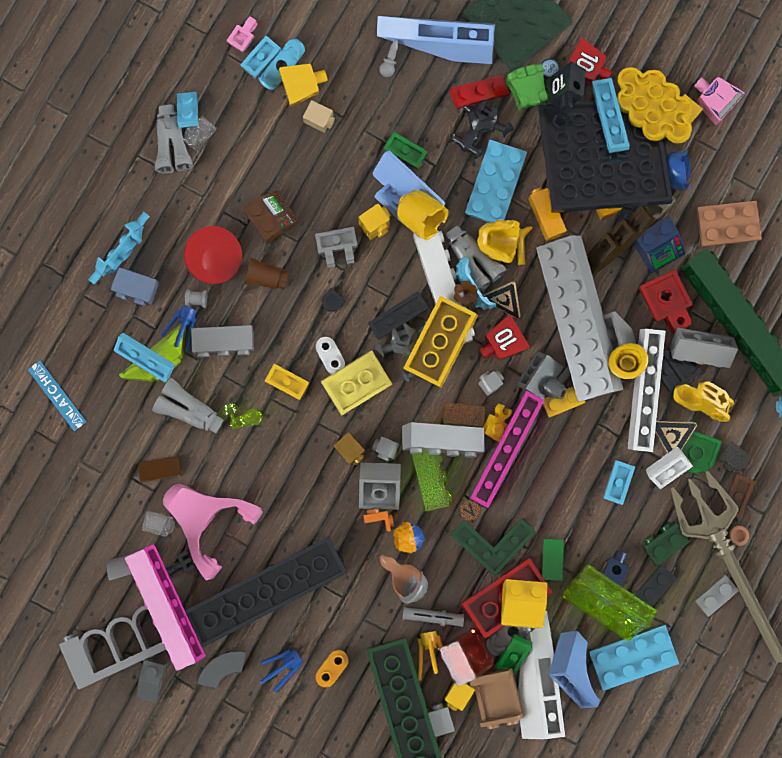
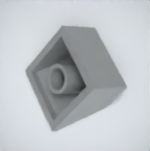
(379, 486)

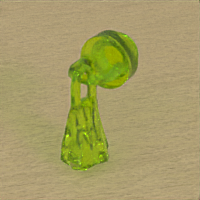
(252, 417)

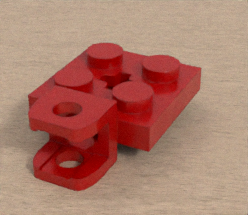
(671, 310)

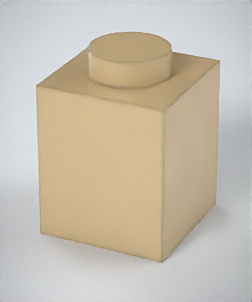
(318, 116)

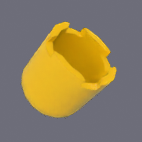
(421, 213)

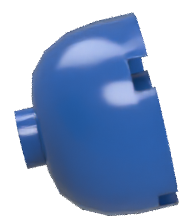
(678, 169)

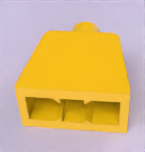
(301, 82)

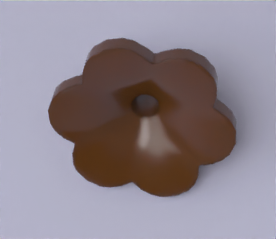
(465, 297)

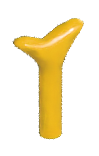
(520, 245)

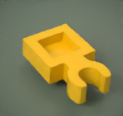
(495, 425)

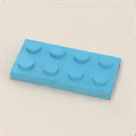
(495, 182)
(634, 659)

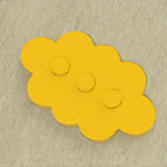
(654, 105)

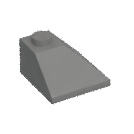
(618, 330)

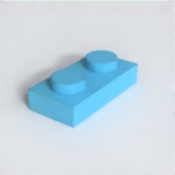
(260, 57)
(187, 109)
(618, 482)

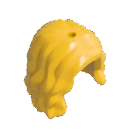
(499, 239)

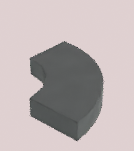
(220, 667)

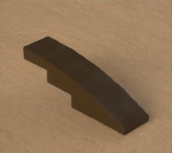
(621, 238)

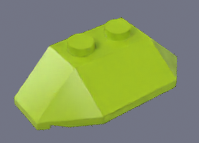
(165, 349)

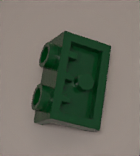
(665, 543)

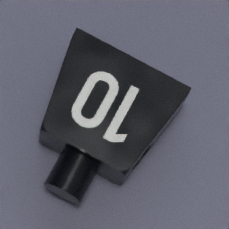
(566, 86)

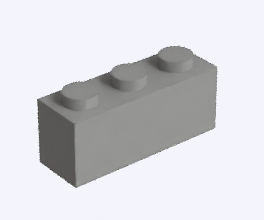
(222, 340)
(703, 348)

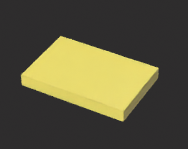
(356, 382)

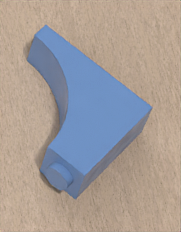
(570, 669)

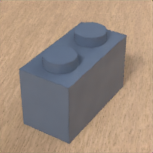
(134, 286)

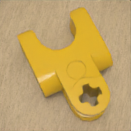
(705, 398)

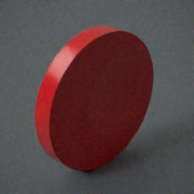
(212, 255)

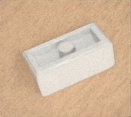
(668, 468)

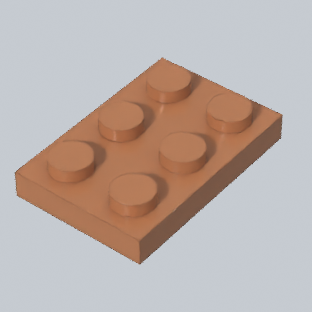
(728, 223)

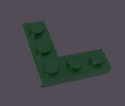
(493, 557)

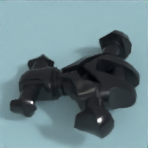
(481, 120)

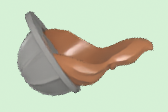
(406, 580)

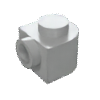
(491, 382)
(385, 448)

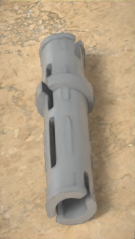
(458, 619)

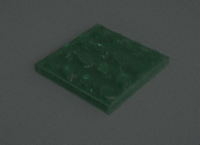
(520, 26)

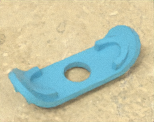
(290, 54)
(462, 273)

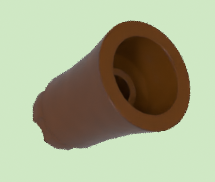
(266, 275)

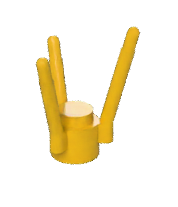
(429, 641)

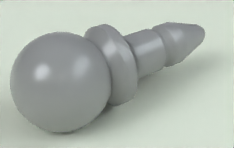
(387, 67)

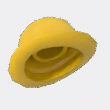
(628, 361)

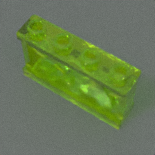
(609, 603)

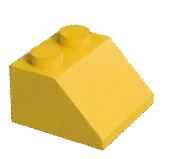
(523, 603)

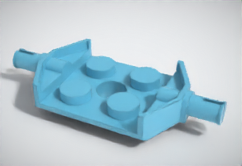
(123, 251)

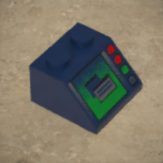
(660, 245)

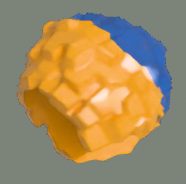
(408, 537)

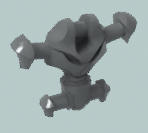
(401, 343)

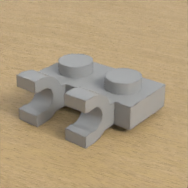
(336, 241)

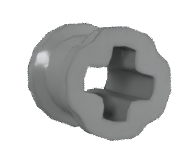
(196, 298)

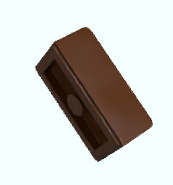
(159, 469)

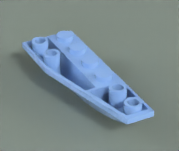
(443, 38)

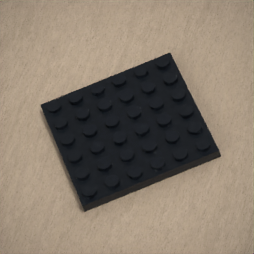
(586, 175)

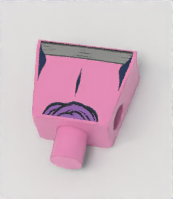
(717, 98)

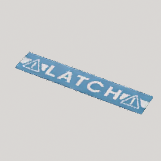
(57, 395)

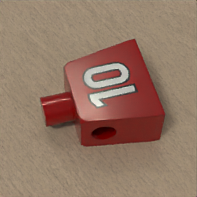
(591, 60)
(504, 340)

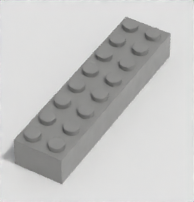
(579, 317)

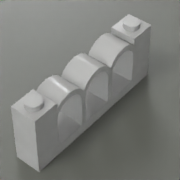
(80, 660)

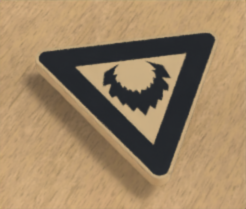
(505, 299)
(674, 434)

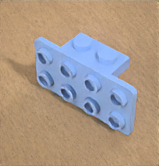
(397, 182)

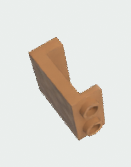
(498, 698)

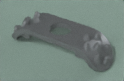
(498, 641)

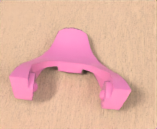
(194, 514)

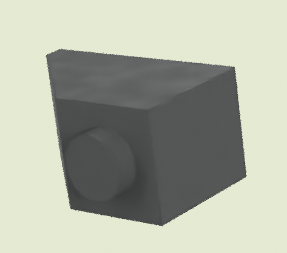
(151, 679)

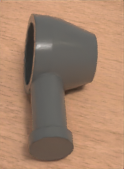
(555, 387)

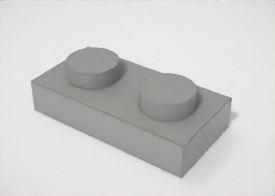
(716, 595)

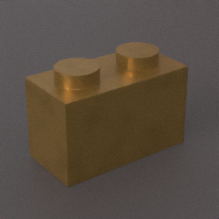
(350, 449)

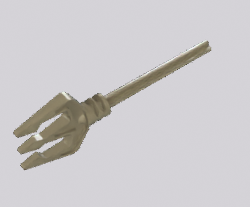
(714, 529)

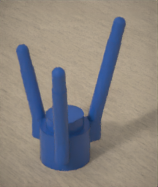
(185, 317)
(291, 660)

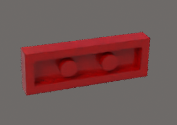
(479, 91)

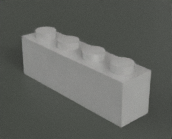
(442, 439)

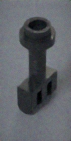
(182, 563)

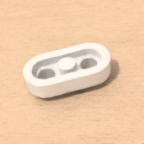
(329, 355)

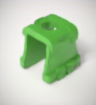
(527, 86)

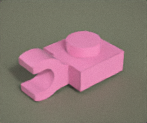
(241, 36)

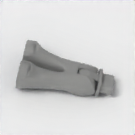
(169, 131)
(466, 246)
(198, 413)

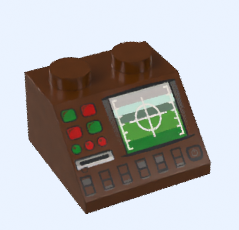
(270, 216)

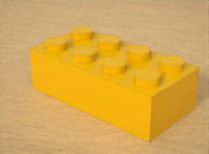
(440, 341)

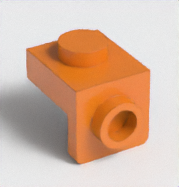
(375, 515)

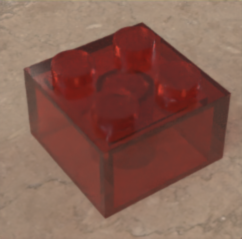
(466, 657)

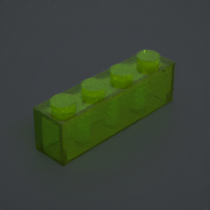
(431, 481)

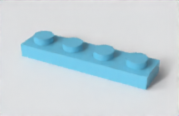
(610, 115)

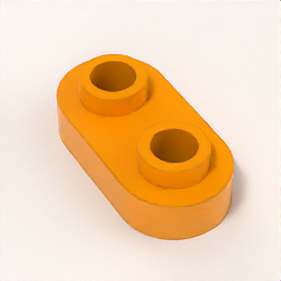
(331, 668)

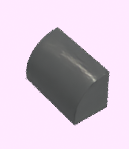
(538, 374)

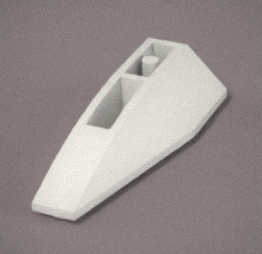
(538, 691)

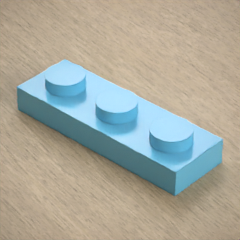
(144, 357)

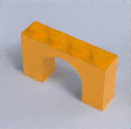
(552, 223)

